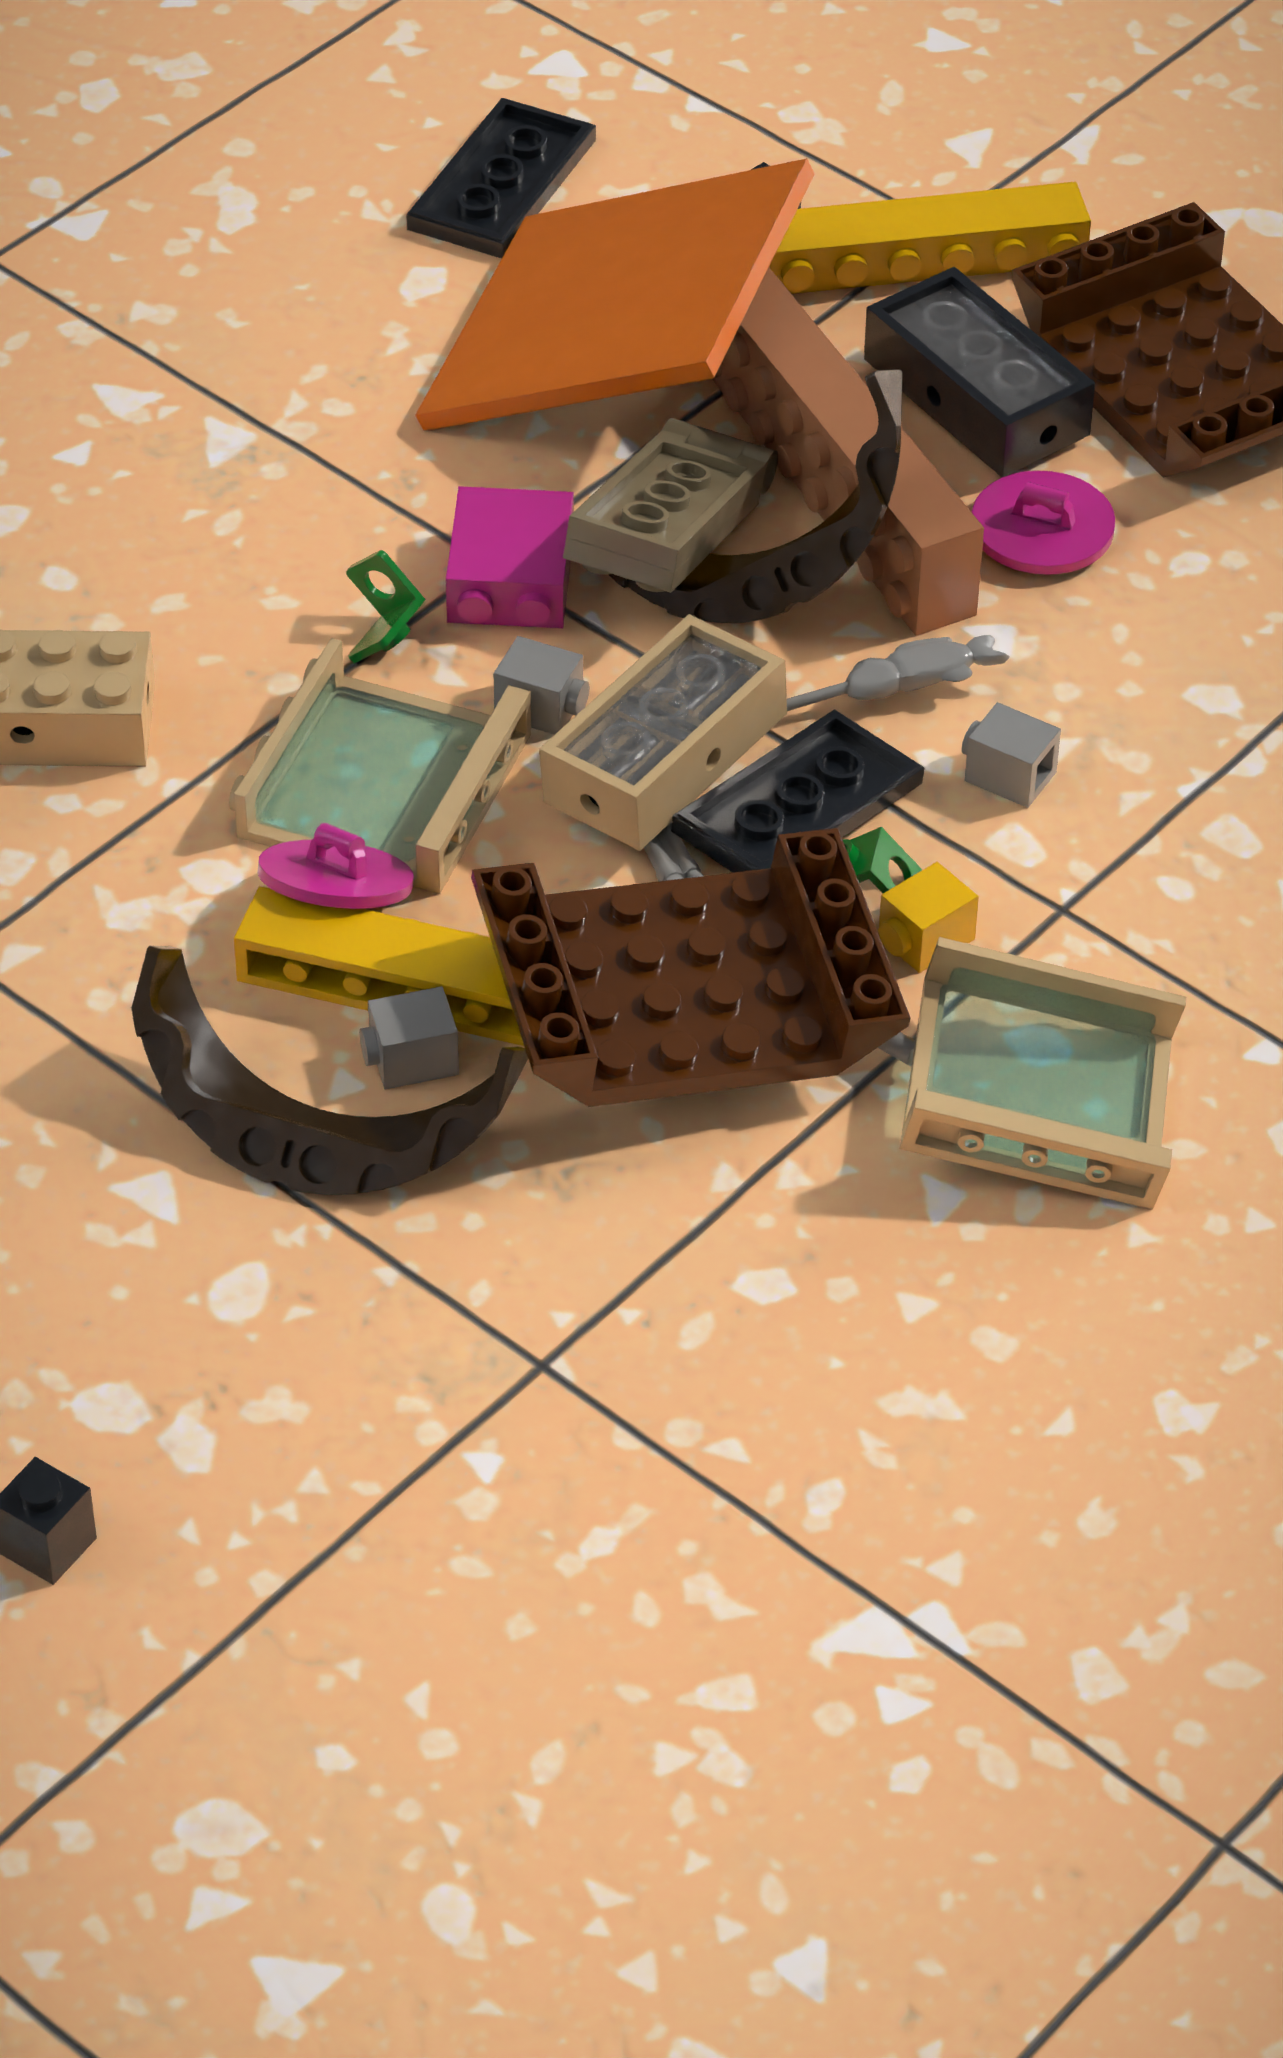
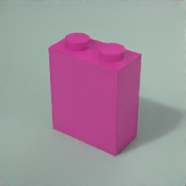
(509, 557)

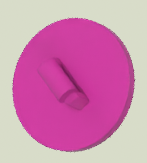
(1044, 522)
(335, 871)

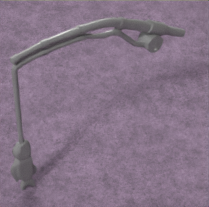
(906, 669)

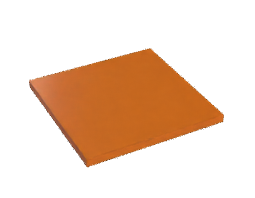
(617, 296)

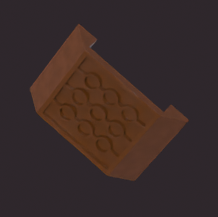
(1166, 335)
(695, 975)

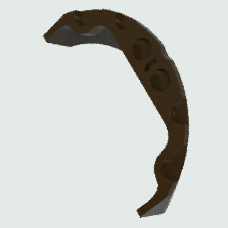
(776, 579)
(277, 1135)

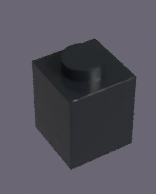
(45, 1520)

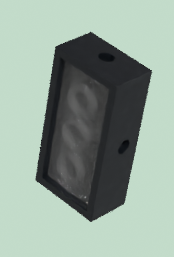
(979, 371)

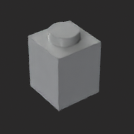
(552, 678)
(1011, 754)
(411, 1038)

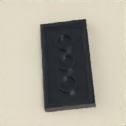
(501, 177)
(813, 781)

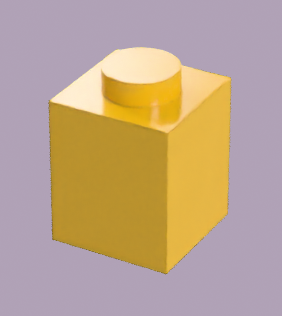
(922, 911)

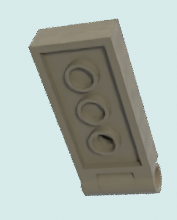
(669, 506)

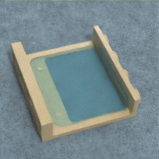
(380, 766)
(1042, 1073)

